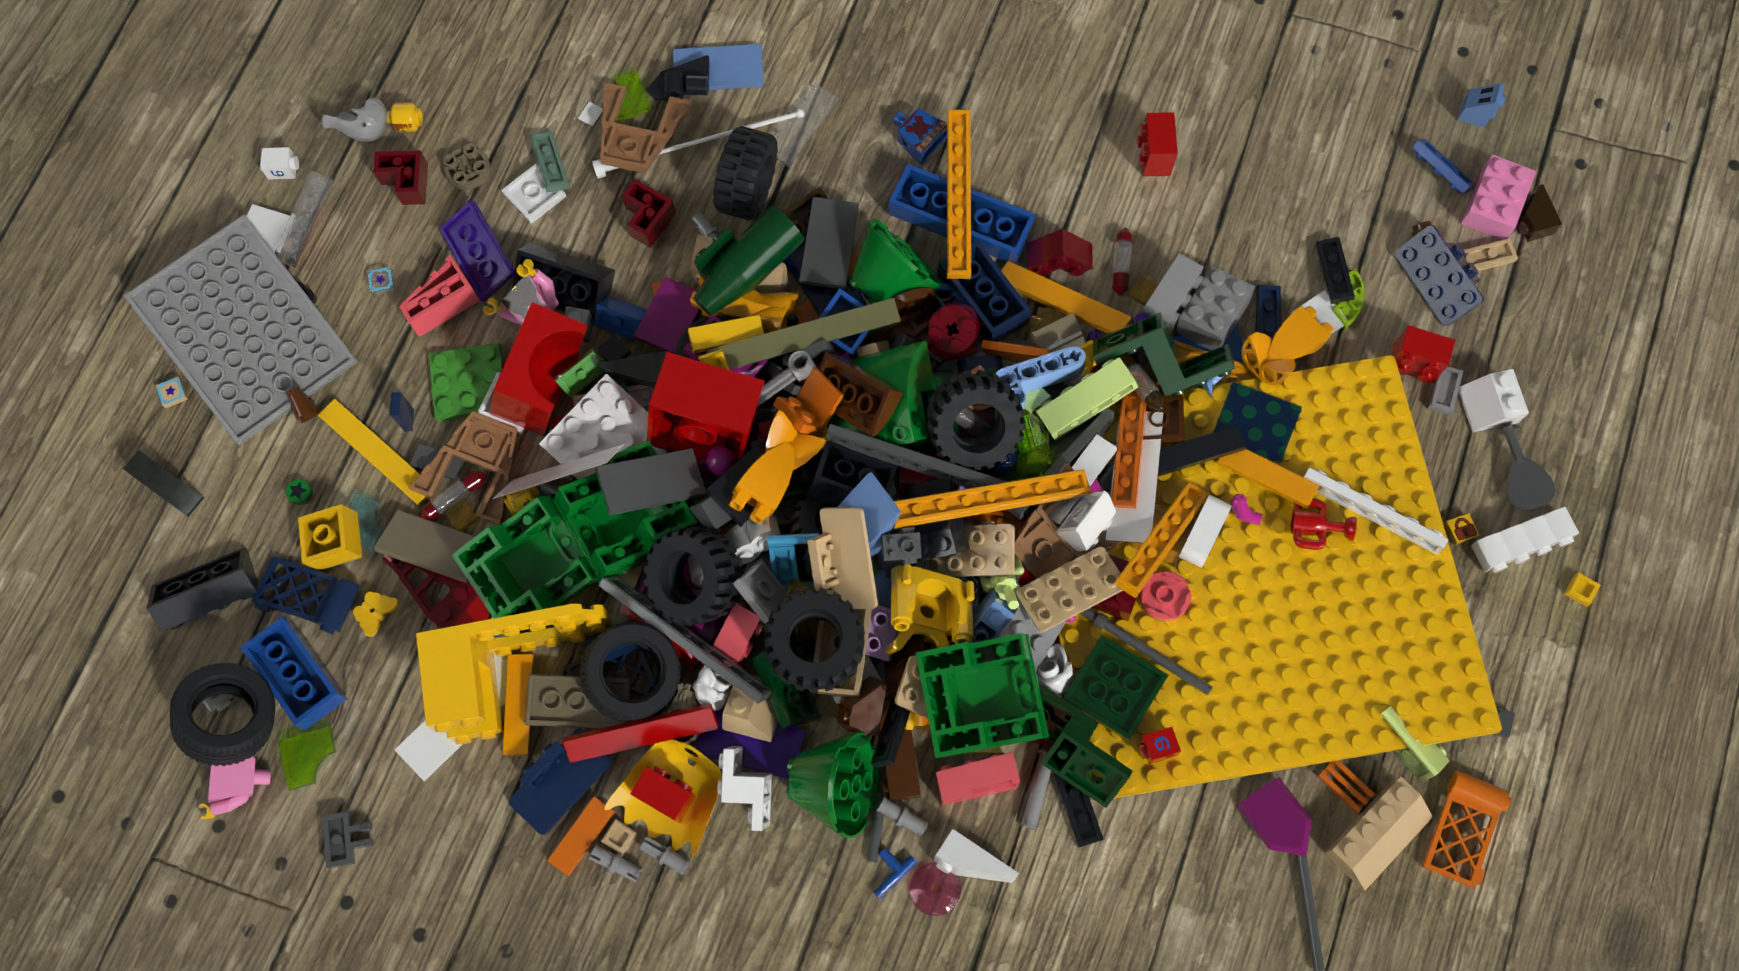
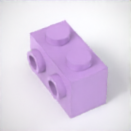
(880, 633)

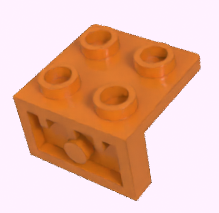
(813, 404)

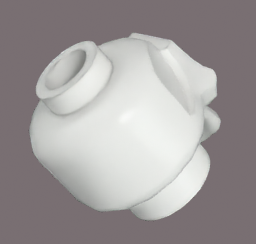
(1056, 671)
(711, 688)

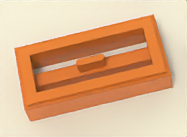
(1352, 778)

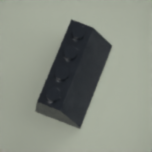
(575, 280)
(202, 590)

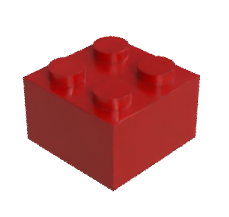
(1157, 144)
(1422, 353)
(662, 794)

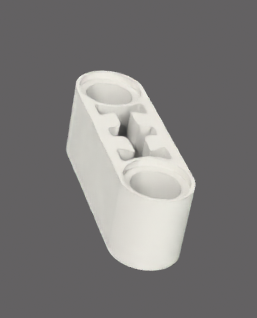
(1205, 531)

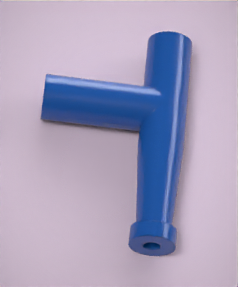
(899, 871)

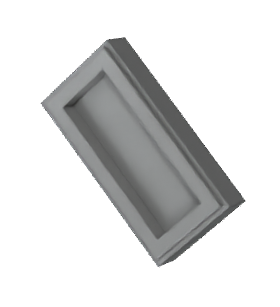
(1445, 391)

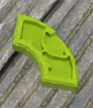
(1352, 308)

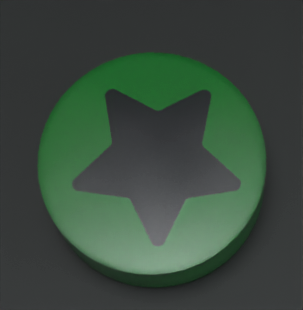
(299, 492)

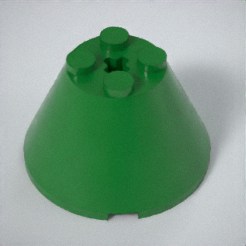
(889, 266)
(836, 783)

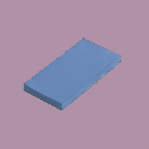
(729, 65)

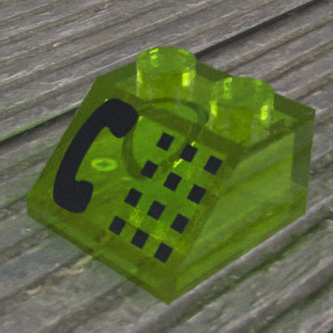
(1034, 449)

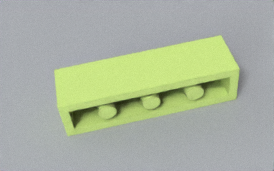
(1087, 398)

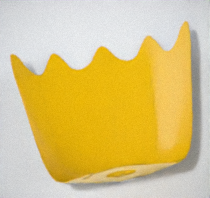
(701, 777)

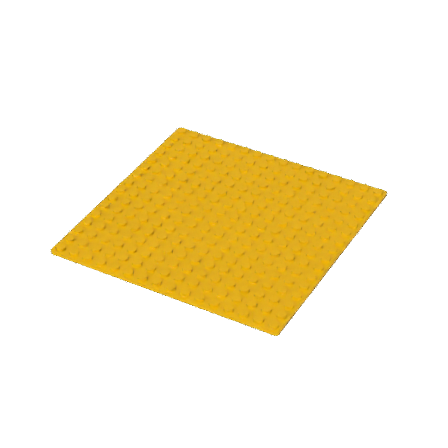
(1299, 637)

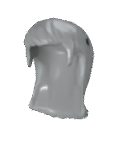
(364, 127)

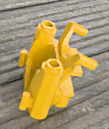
(925, 594)

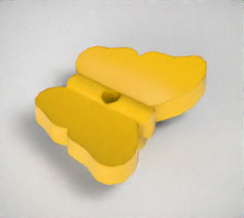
(369, 620)

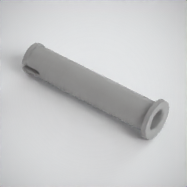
(1036, 794)

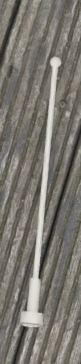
(601, 169)

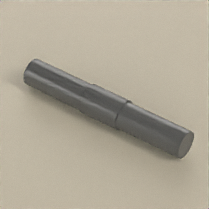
(876, 832)

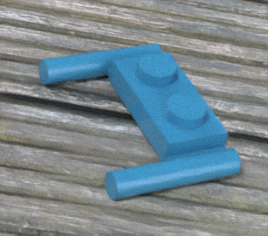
(784, 557)

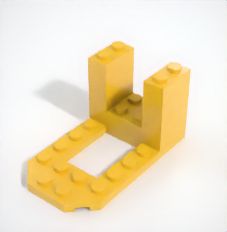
(461, 669)

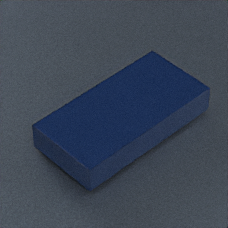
(401, 411)

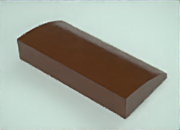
(865, 399)

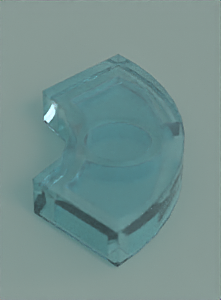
(368, 525)

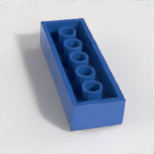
(994, 223)

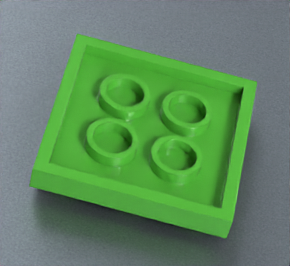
(463, 379)

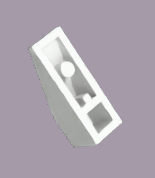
(969, 860)

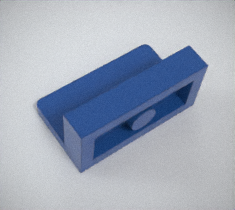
(618, 316)

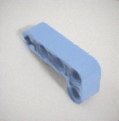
(1066, 364)

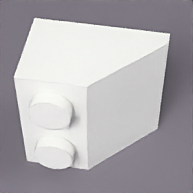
(1493, 401)
(1087, 521)

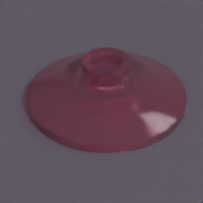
(925, 899)

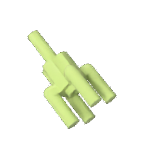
(1005, 584)

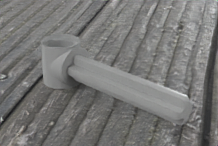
(789, 375)

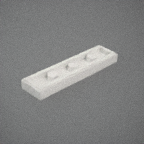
(1093, 461)

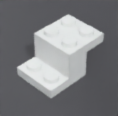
(745, 787)

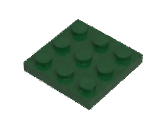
(1115, 687)

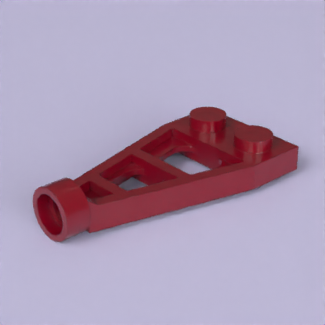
(448, 608)

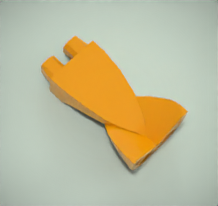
(771, 307)
(1274, 357)
(770, 475)

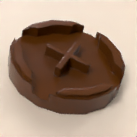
(915, 300)

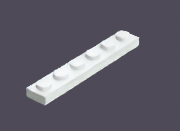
(1380, 514)

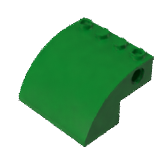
(909, 371)
(619, 540)
(526, 562)
(982, 695)

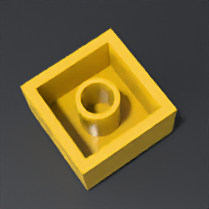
(329, 537)

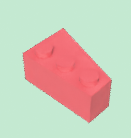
(439, 299)
(739, 634)
(977, 778)

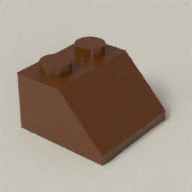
(863, 712)

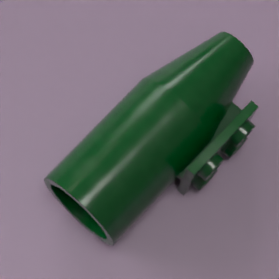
(739, 265)

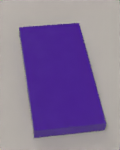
(477, 251)
(757, 753)

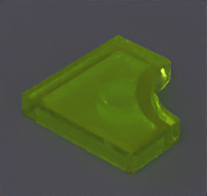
(636, 100)
(304, 755)

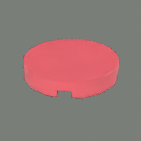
(1170, 601)

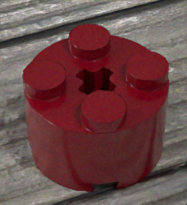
(967, 327)

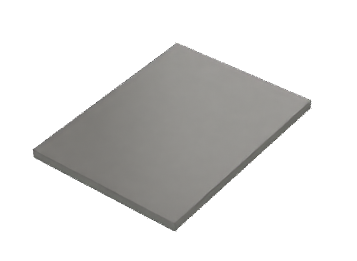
(240, 328)

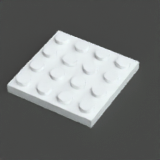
(597, 423)

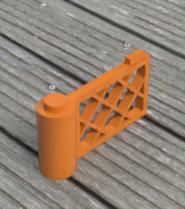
(1483, 799)

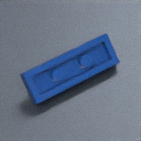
(1443, 167)

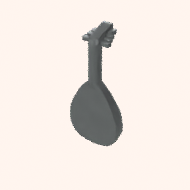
(1528, 483)

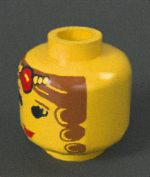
(405, 117)

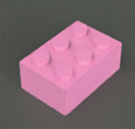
(1498, 197)

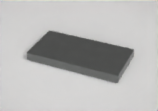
(829, 243)
(650, 481)

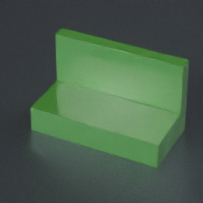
(580, 373)

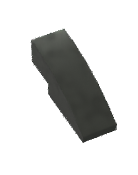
(163, 483)

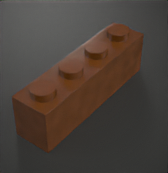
(902, 776)

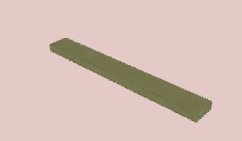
(809, 333)

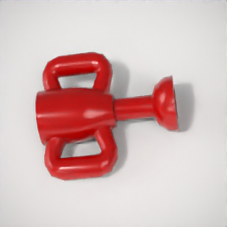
(1313, 523)

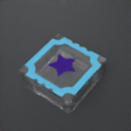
(381, 281)

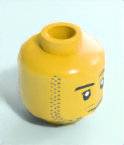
(519, 499)

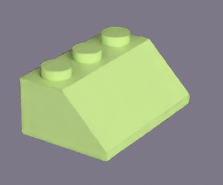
(1422, 760)

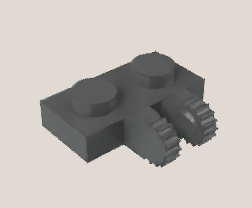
(339, 839)

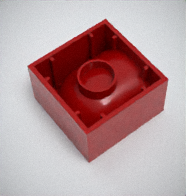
(527, 385)
(701, 407)

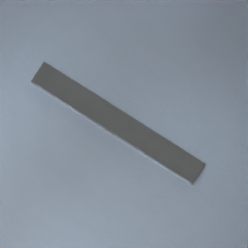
(908, 458)
(686, 639)

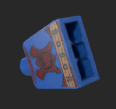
(920, 133)

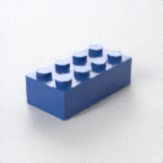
(293, 673)

